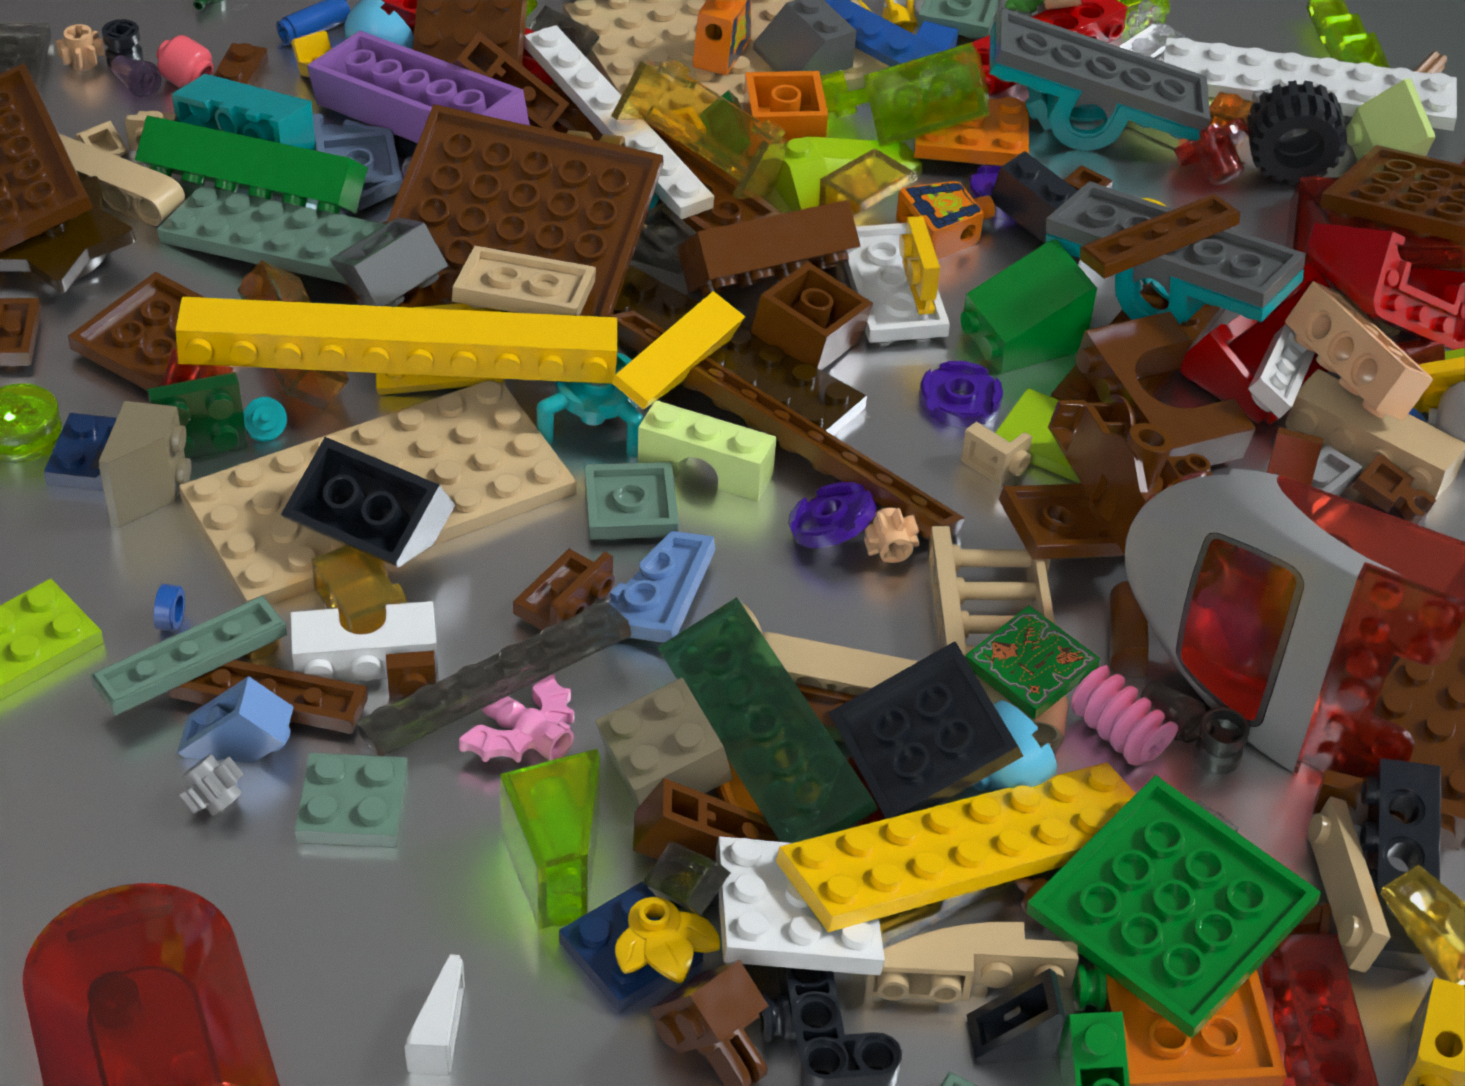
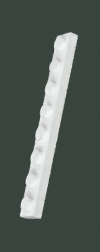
(598, 99)

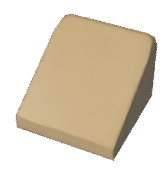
(104, 138)

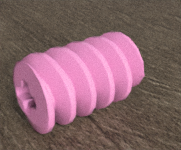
(1122, 718)

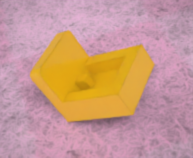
(309, 48)

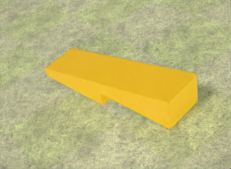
(678, 350)

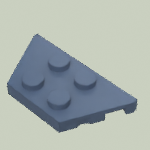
(370, 147)

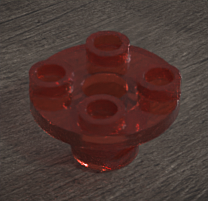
(1216, 151)

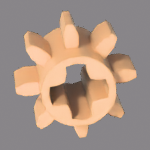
(80, 47)
(891, 535)

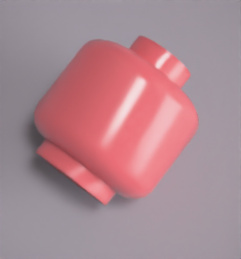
(183, 60)

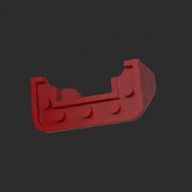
(1376, 279)
(1231, 353)

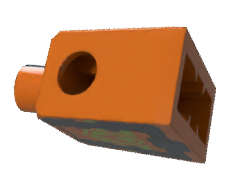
(721, 34)
(949, 214)

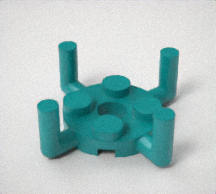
(593, 406)

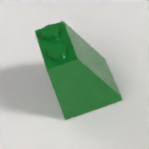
(1031, 310)

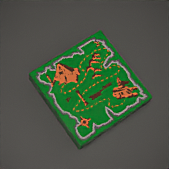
(1032, 662)

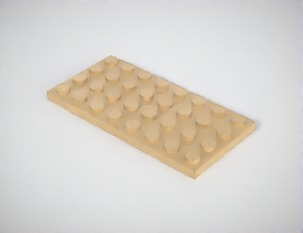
(466, 441)

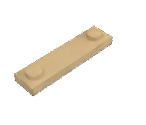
(1348, 885)

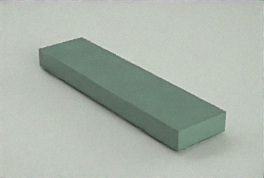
(188, 655)

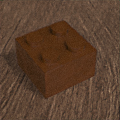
(811, 316)

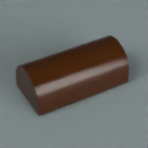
(1127, 634)

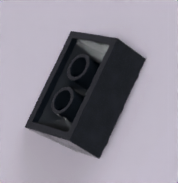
(1030, 193)
(368, 504)

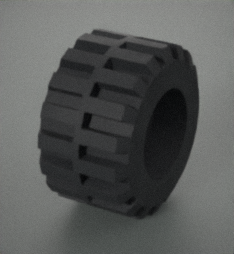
(1291, 109)

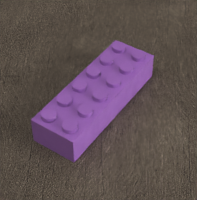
(399, 85)

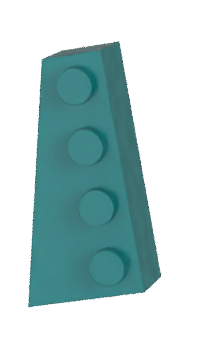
(245, 111)

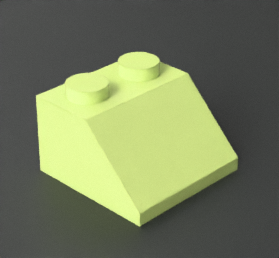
(1391, 121)

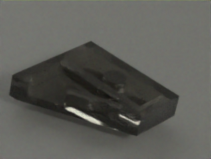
(660, 238)

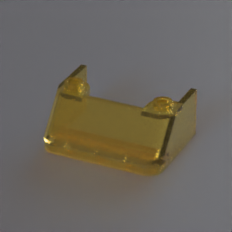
(706, 124)

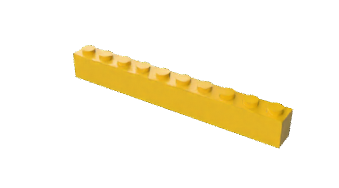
(396, 340)

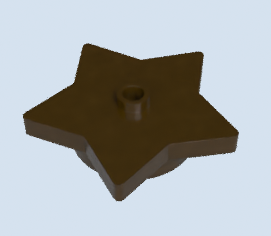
(71, 247)

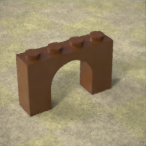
(1129, 350)

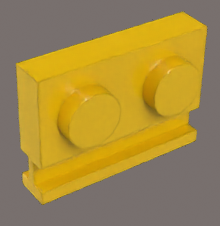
(920, 264)

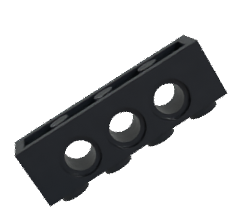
(1415, 793)

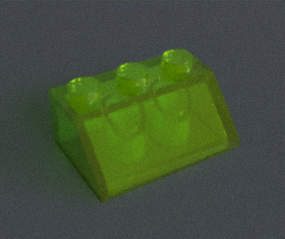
(928, 94)

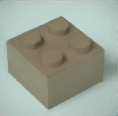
(662, 739)

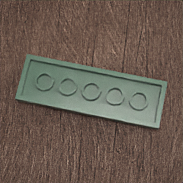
(264, 230)

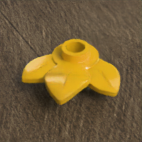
(664, 943)

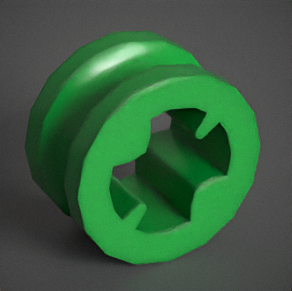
(1089, 988)

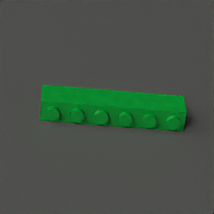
(252, 165)

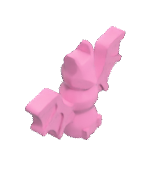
(529, 728)

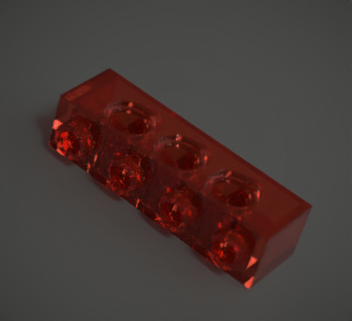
(1313, 1002)

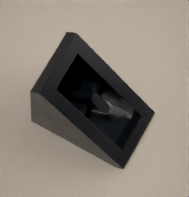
(1019, 1023)

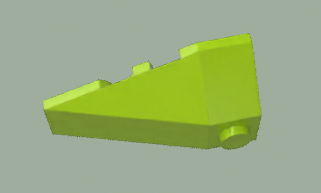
(815, 157)

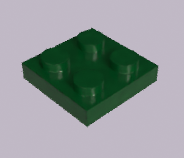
(209, 411)

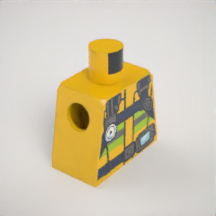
(1437, 1038)

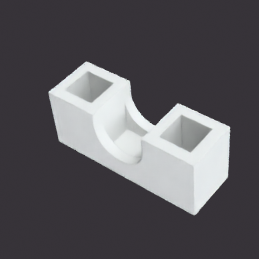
(331, 652)

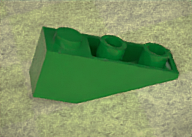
(1094, 1050)

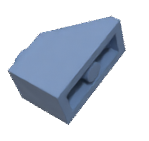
(238, 724)

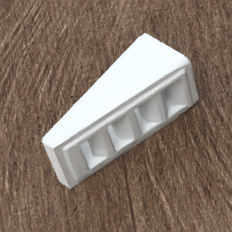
(434, 1033)

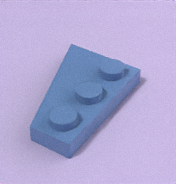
(665, 586)

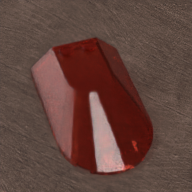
(143, 994)

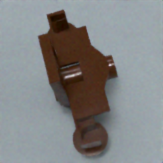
(1117, 470)

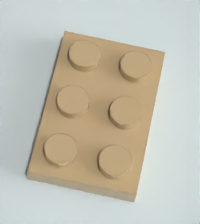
(523, 283)

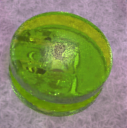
(27, 422)

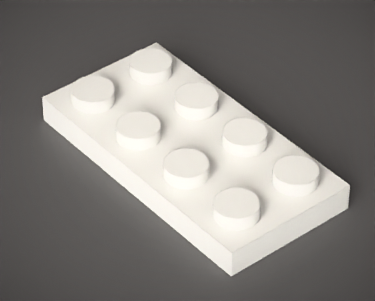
(879, 276)

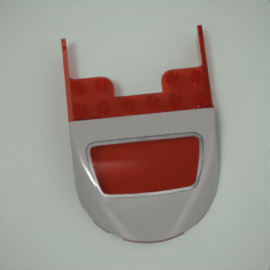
(1294, 609)

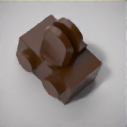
(711, 1017)

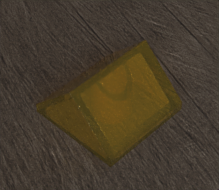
(865, 181)

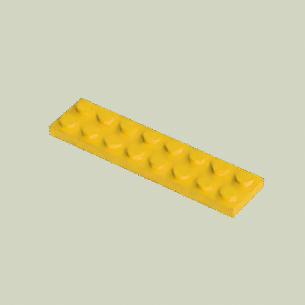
(951, 847)

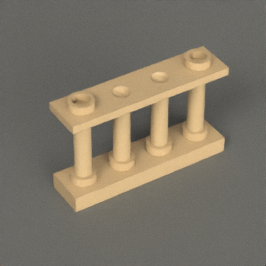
(951, 591)

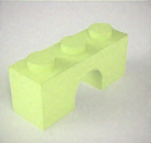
(737, 454)

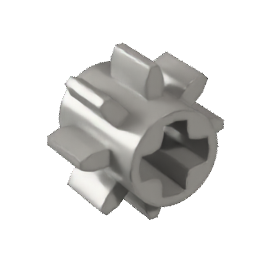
(211, 784)

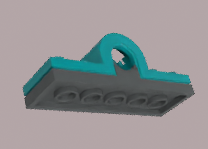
(1096, 82)
(1220, 270)

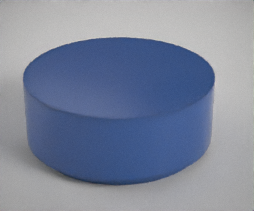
(169, 607)

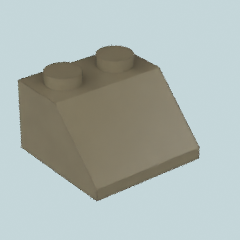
(143, 461)

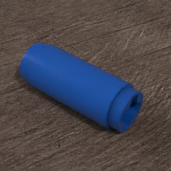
(317, 17)

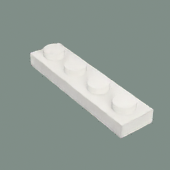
(1280, 373)

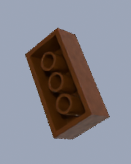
(768, 247)

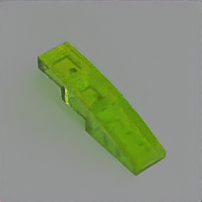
(1344, 33)

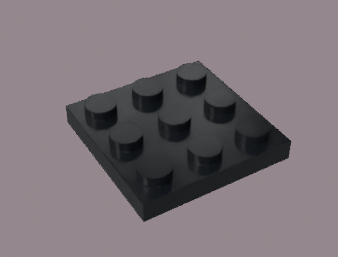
(925, 733)

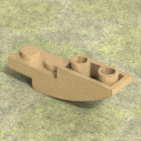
(951, 959)

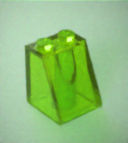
(552, 833)

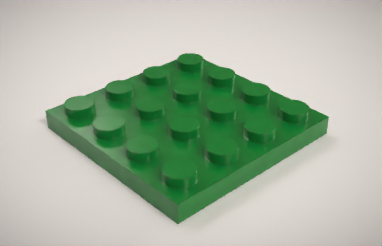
(1173, 905)

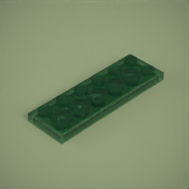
(767, 727)

